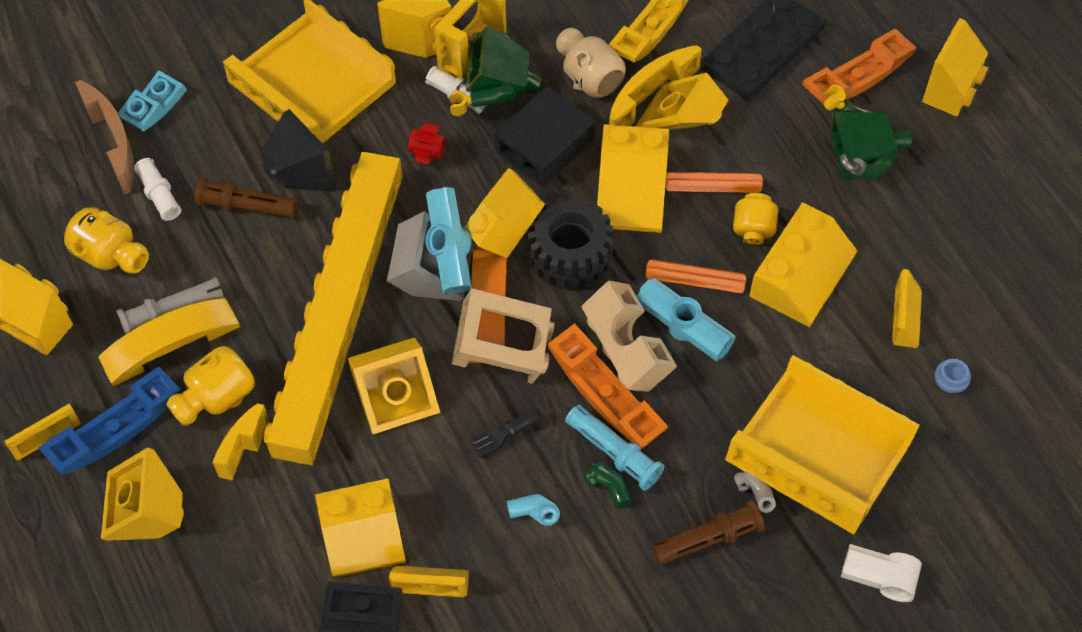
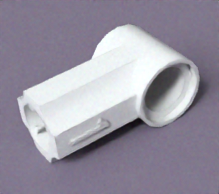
(892, 574)

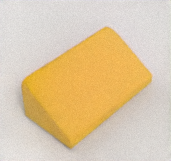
(907, 311)
(42, 431)
(430, 581)

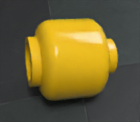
(755, 218)

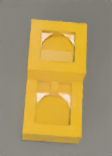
(245, 434)

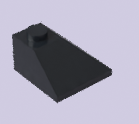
(297, 156)

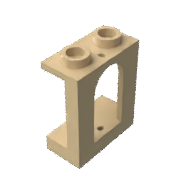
(470, 348)

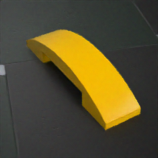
(647, 29)
(671, 66)
(164, 334)

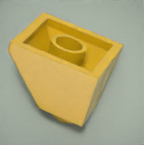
(685, 104)
(504, 215)
(141, 500)

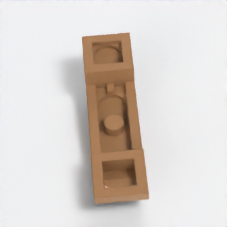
(101, 109)

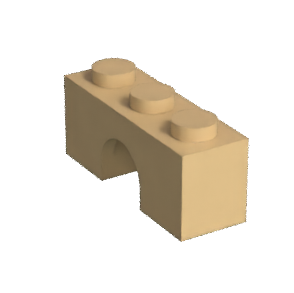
(612, 315)

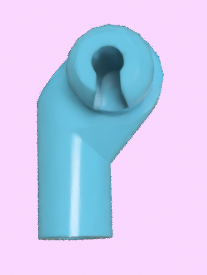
(536, 507)

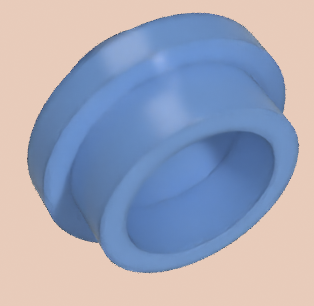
(952, 376)

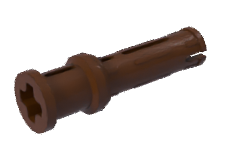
(230, 197)
(723, 528)

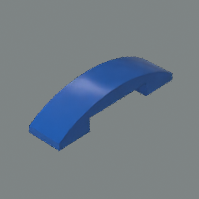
(113, 427)

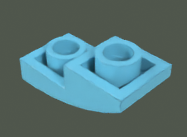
(153, 103)

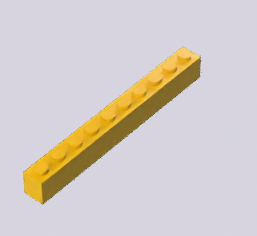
(334, 311)

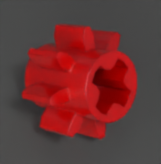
(426, 143)

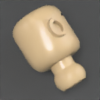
(590, 63)

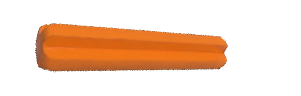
(714, 182)
(696, 276)

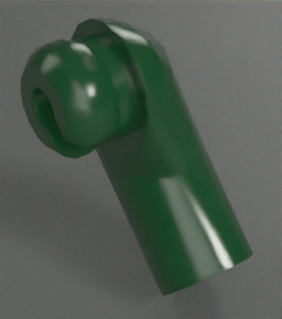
(613, 480)

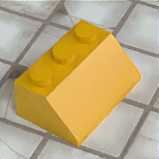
(803, 265)

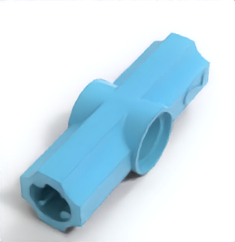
(448, 241)
(699, 331)

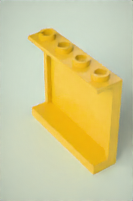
(315, 72)
(823, 444)

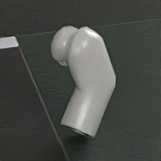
(762, 491)

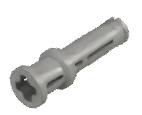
(152, 309)

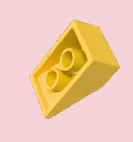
(633, 177)

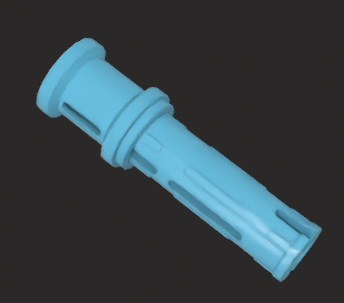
(626, 455)

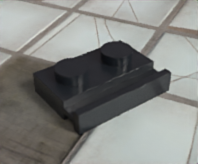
(360, 608)

